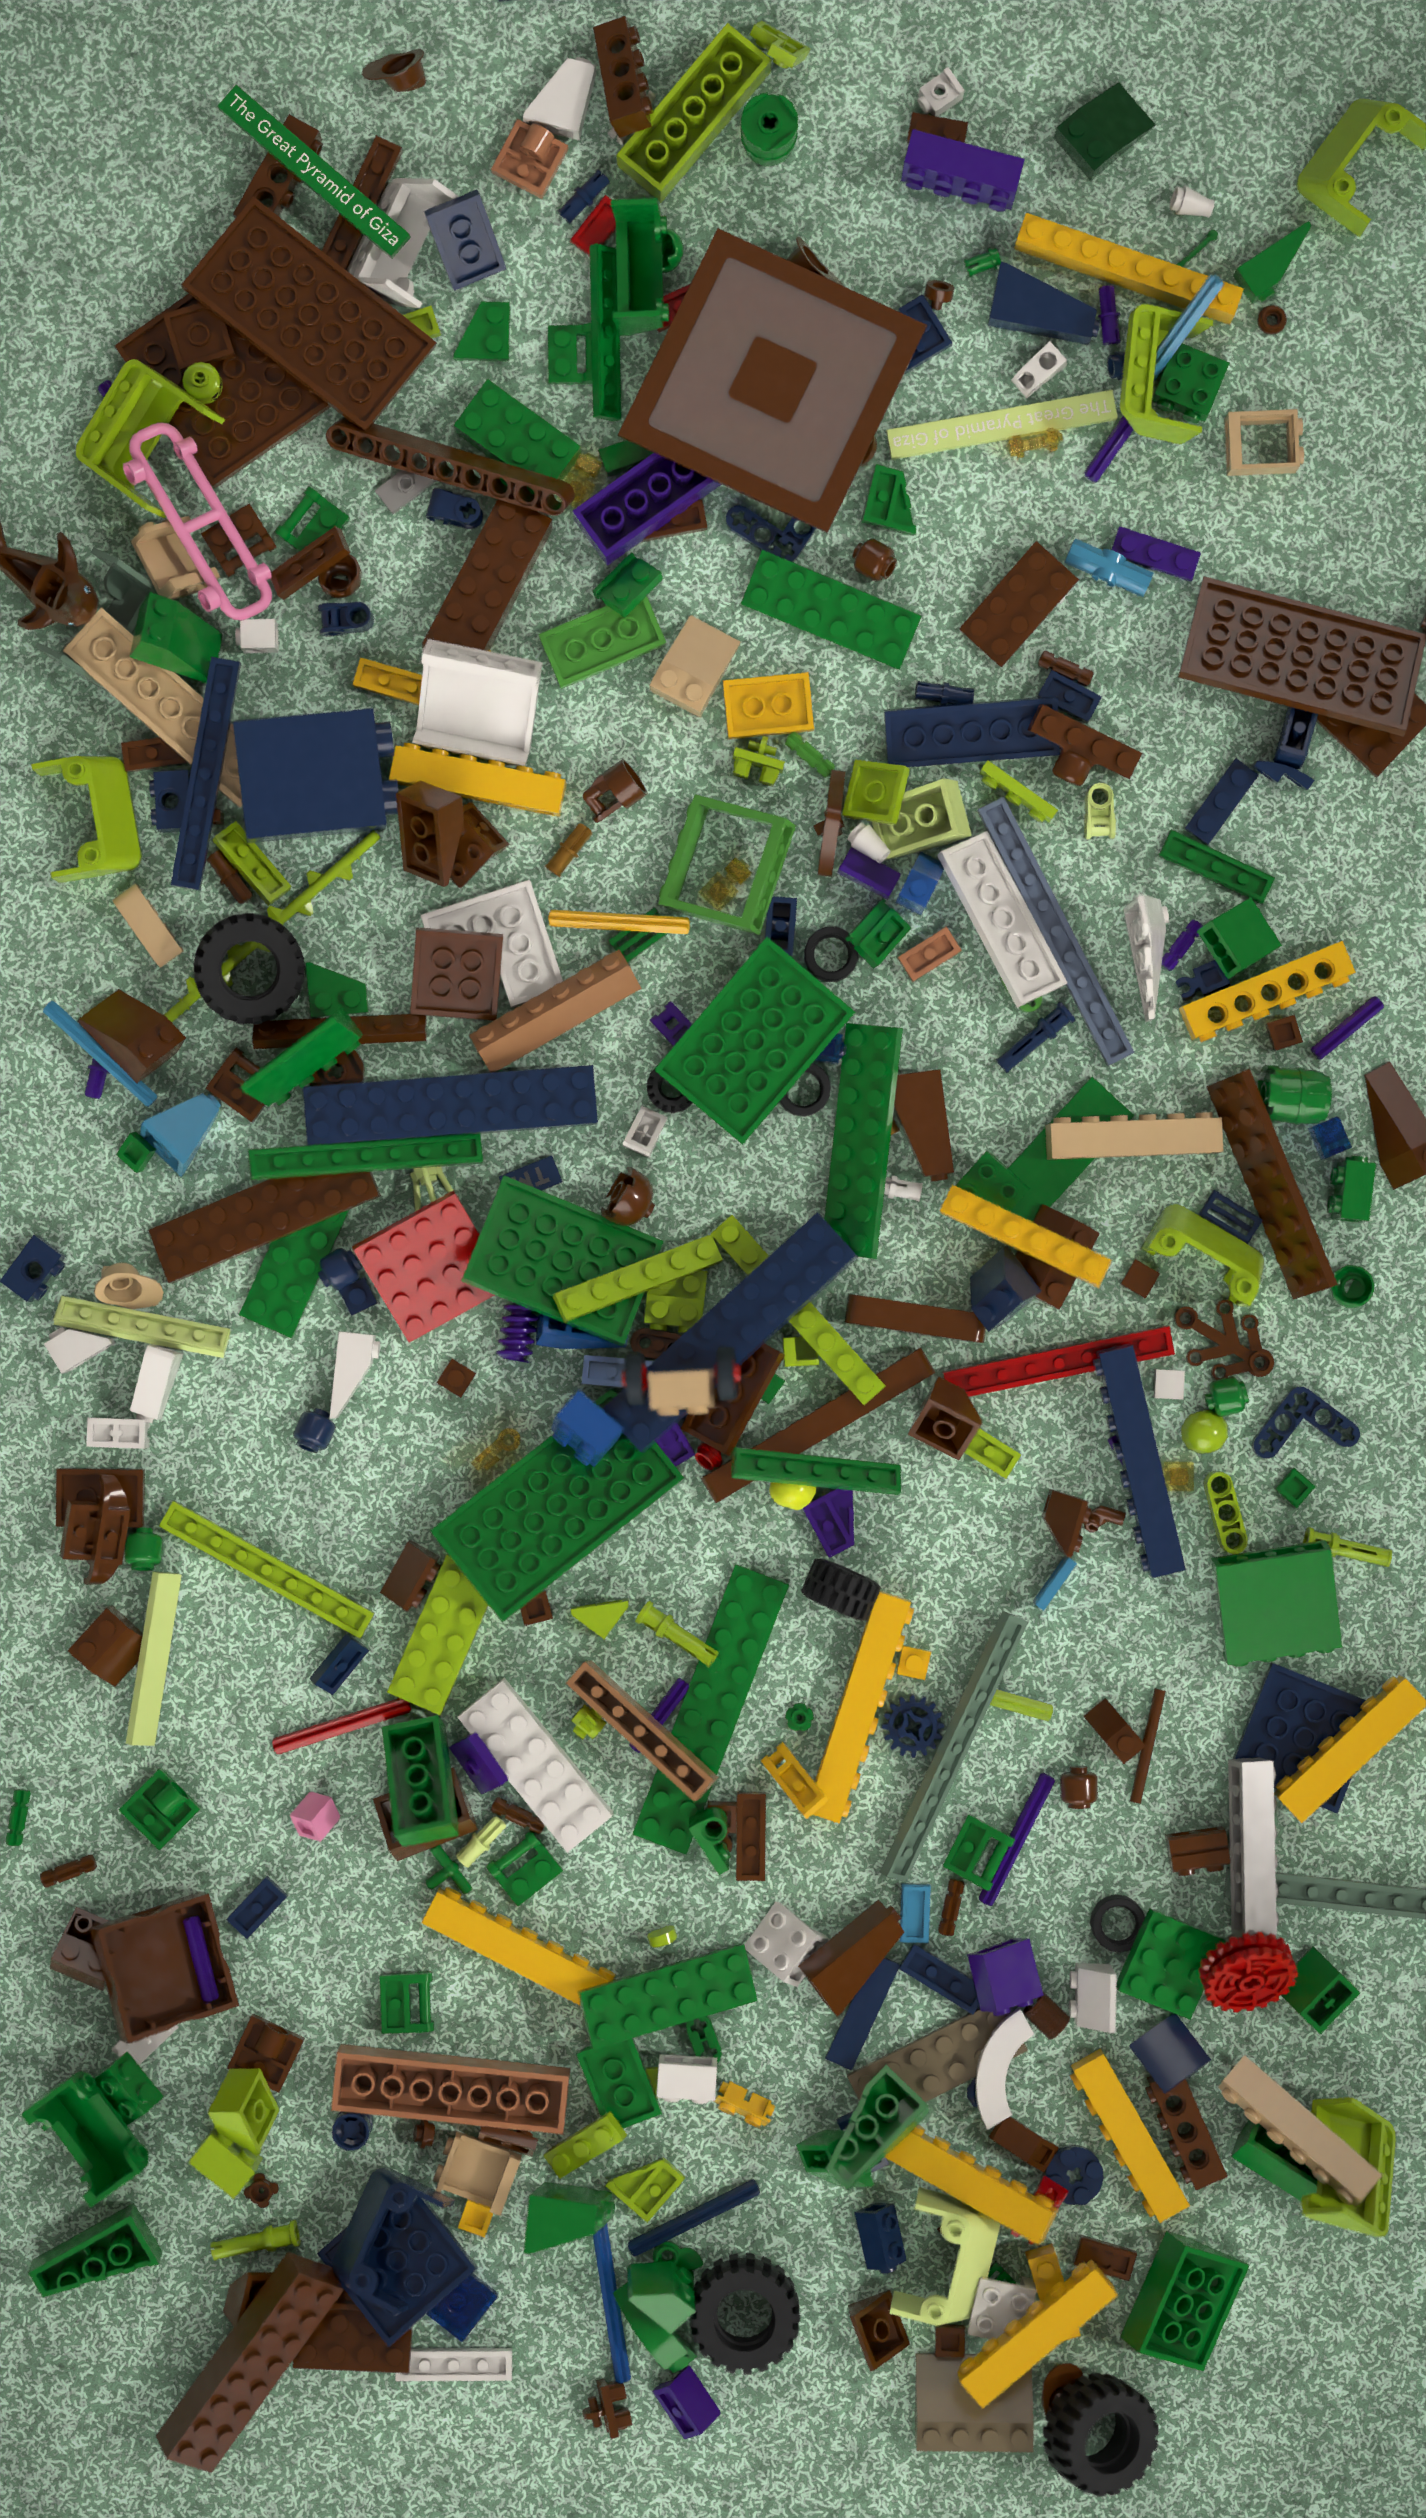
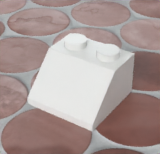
(1094, 1997)

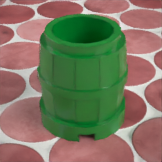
(769, 145)
(1295, 1094)

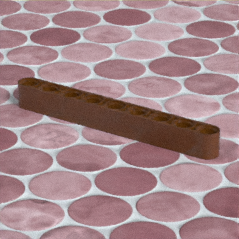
(462, 462)
(826, 1420)

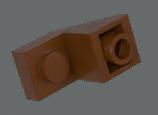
(1024, 2143)

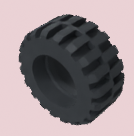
(243, 1008)
(751, 2351)
(1128, 2448)

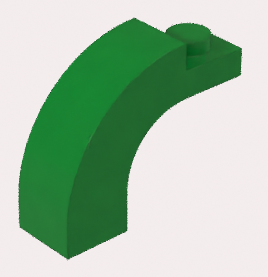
(667, 2349)

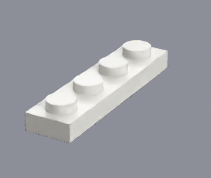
(459, 2364)

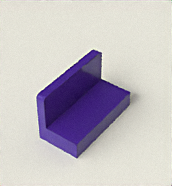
(869, 873)
(687, 2403)

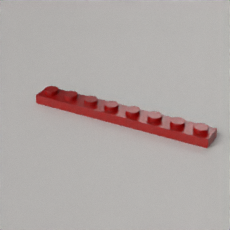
(1056, 1362)

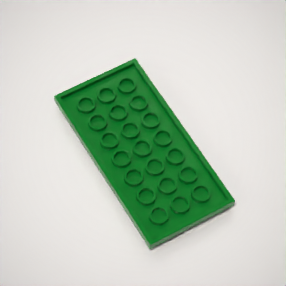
(549, 1516)

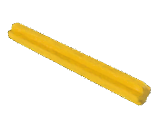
(619, 921)

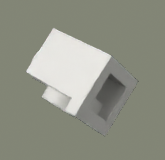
(936, 103)

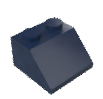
(1001, 1289)

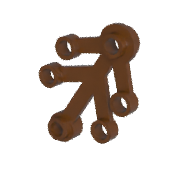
(1227, 1343)

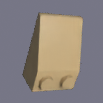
(694, 666)

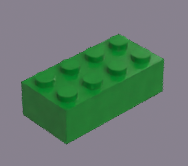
(515, 434)
(420, 1781)

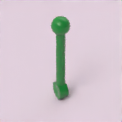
(1212, 235)

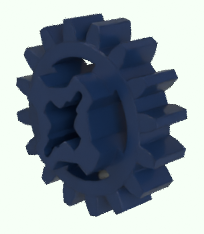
(925, 1720)

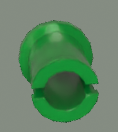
(985, 261)

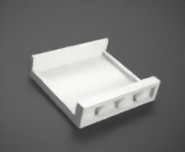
(477, 702)

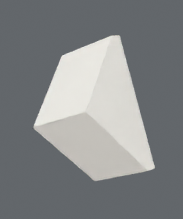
(645, 1131)

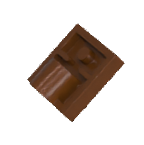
(267, 2048)

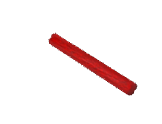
(340, 1725)

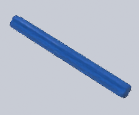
(611, 2308)

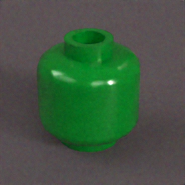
(1226, 1396)
(143, 1549)

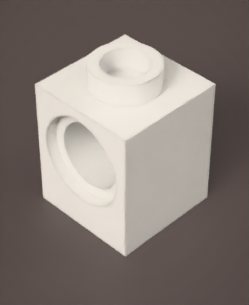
(257, 636)

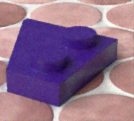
(833, 1520)

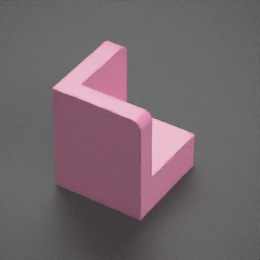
(315, 1816)

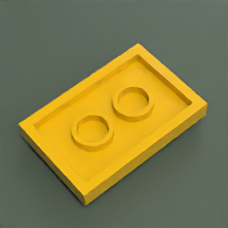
(768, 705)

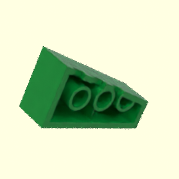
(103, 2250)

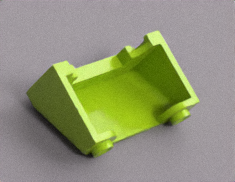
(1181, 1225)

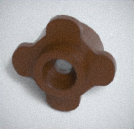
(252, 2191)

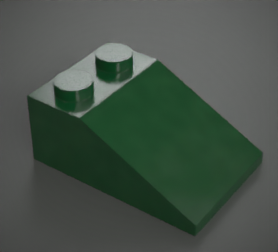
(1103, 130)

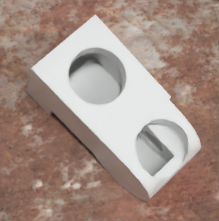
(1039, 369)

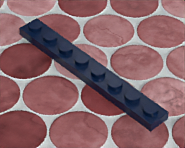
(205, 773)

